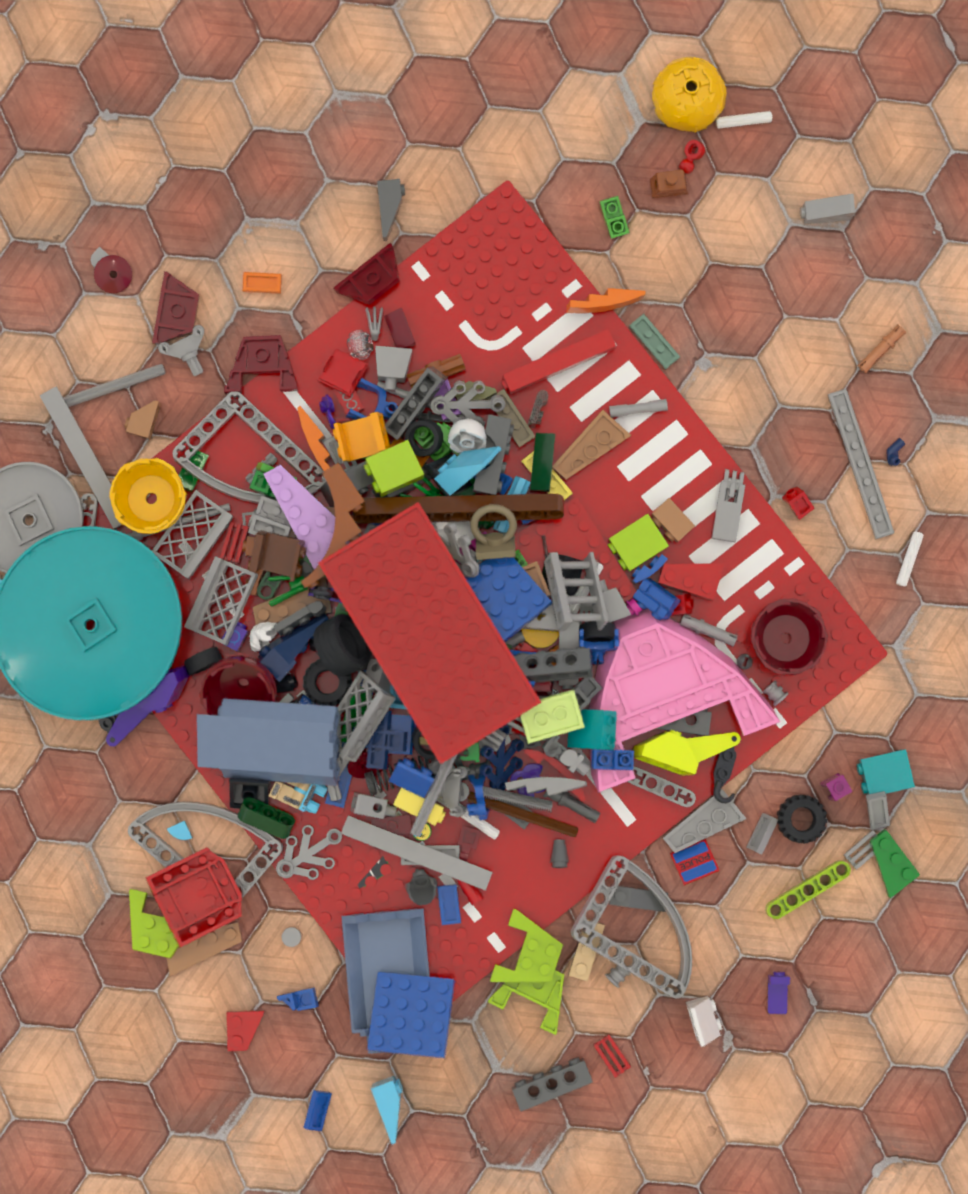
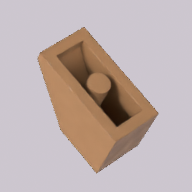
(143, 420)

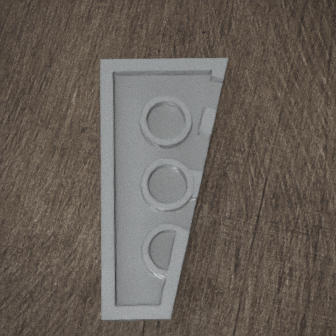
(703, 823)

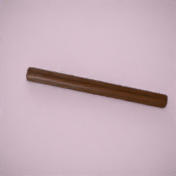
(526, 815)

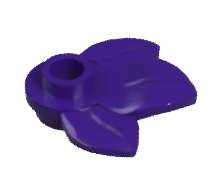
(327, 407)
(528, 771)

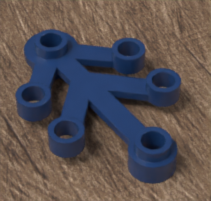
(498, 781)

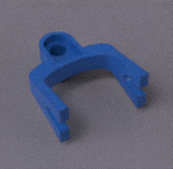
(382, 405)
(599, 648)
(478, 808)

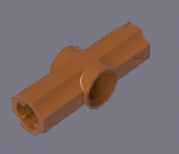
(447, 367)

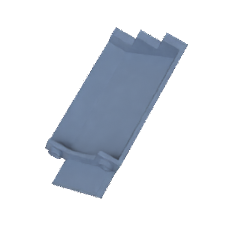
(271, 741)
(380, 944)

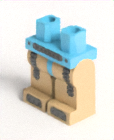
(299, 796)

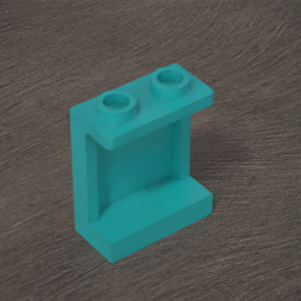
(598, 730)
(885, 772)

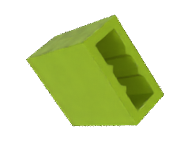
(393, 468)
(637, 543)

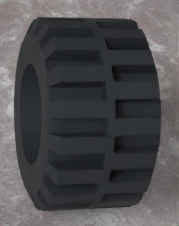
(315, 694)
(818, 823)

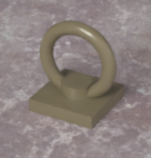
(494, 544)

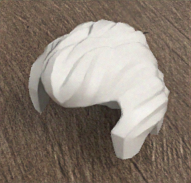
(261, 635)

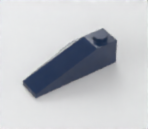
(281, 653)

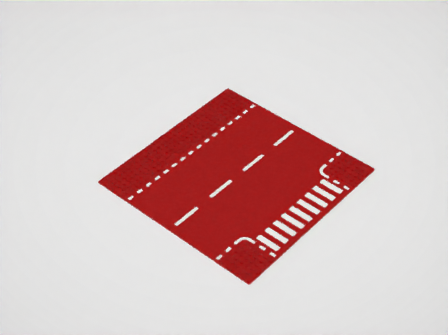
(499, 299)

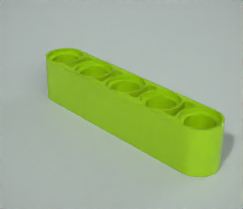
(814, 881)

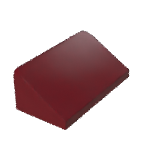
(400, 329)

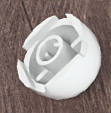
(467, 435)

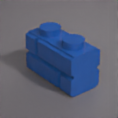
(656, 599)

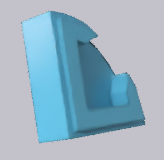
(180, 831)

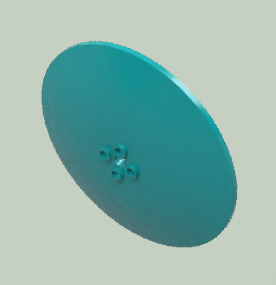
(45, 614)

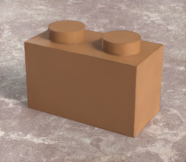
(672, 521)

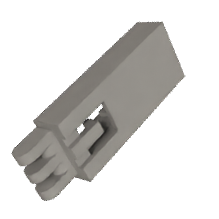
(728, 513)

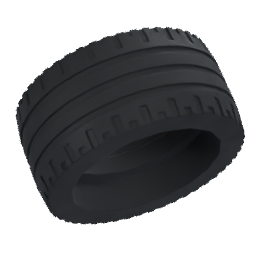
(341, 645)

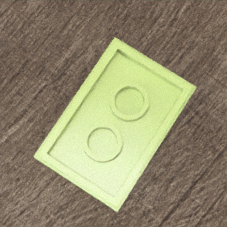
(552, 717)

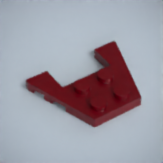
(261, 356)

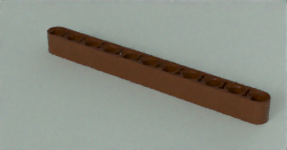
(463, 507)

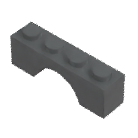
(497, 431)

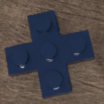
(382, 742)

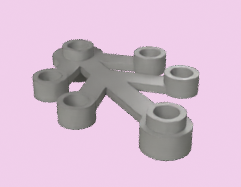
(465, 403)
(468, 566)
(306, 854)

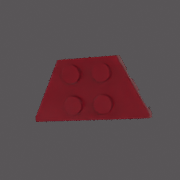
(371, 278)
(175, 310)

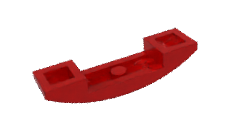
(538, 756)

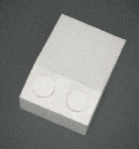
(703, 1020)

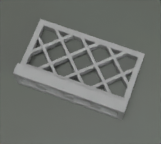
(206, 544)
(209, 592)
(368, 722)

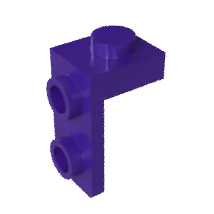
(777, 992)

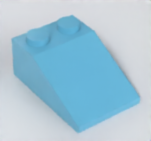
(464, 467)
(387, 1097)

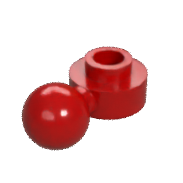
(687, 164)

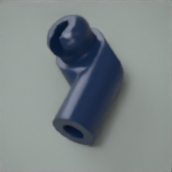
(892, 452)

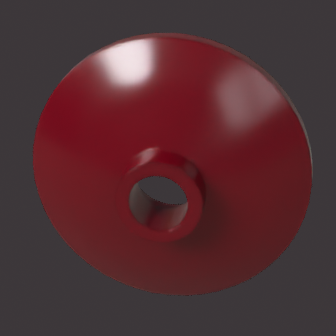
(109, 264)
(358, 768)

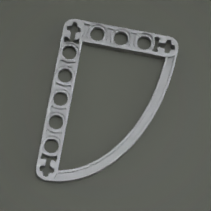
(272, 430)
(208, 809)
(618, 959)

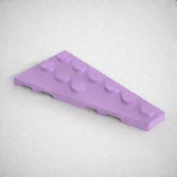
(304, 512)

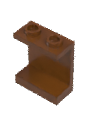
(278, 554)

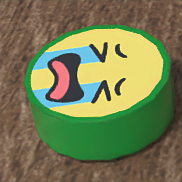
(425, 833)

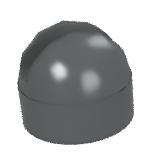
(740, 660)

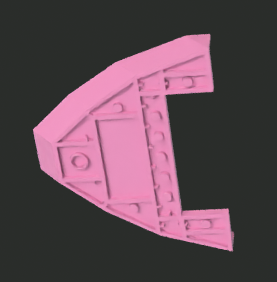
(665, 676)

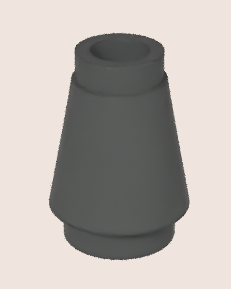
(559, 854)

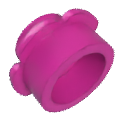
(633, 607)

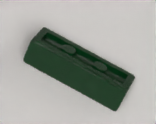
(542, 462)

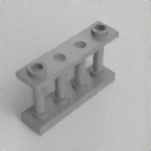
(561, 600)

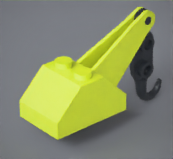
(683, 754)

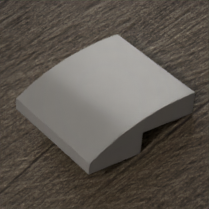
(270, 518)

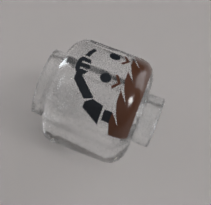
(359, 344)

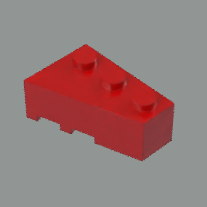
(693, 579)

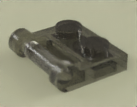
(536, 414)

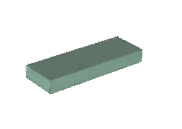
(654, 341)

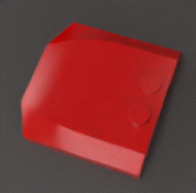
(196, 896)

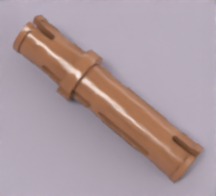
(878, 352)

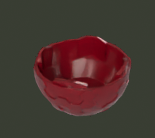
(806, 633)
(223, 682)

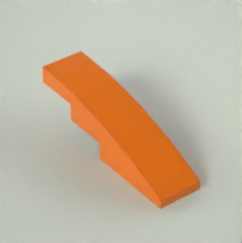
(610, 300)
(314, 437)

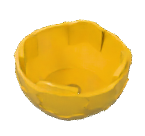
(684, 108)
(130, 494)

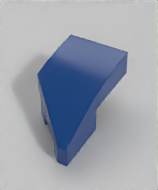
(300, 999)

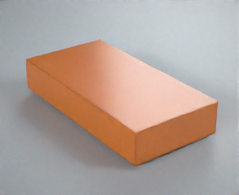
(262, 282)

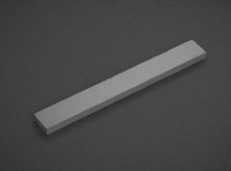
(80, 450)
(860, 464)
(416, 852)

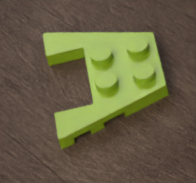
(149, 931)
(537, 956)
(543, 993)

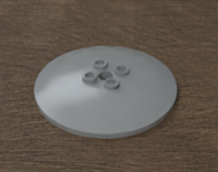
(38, 492)

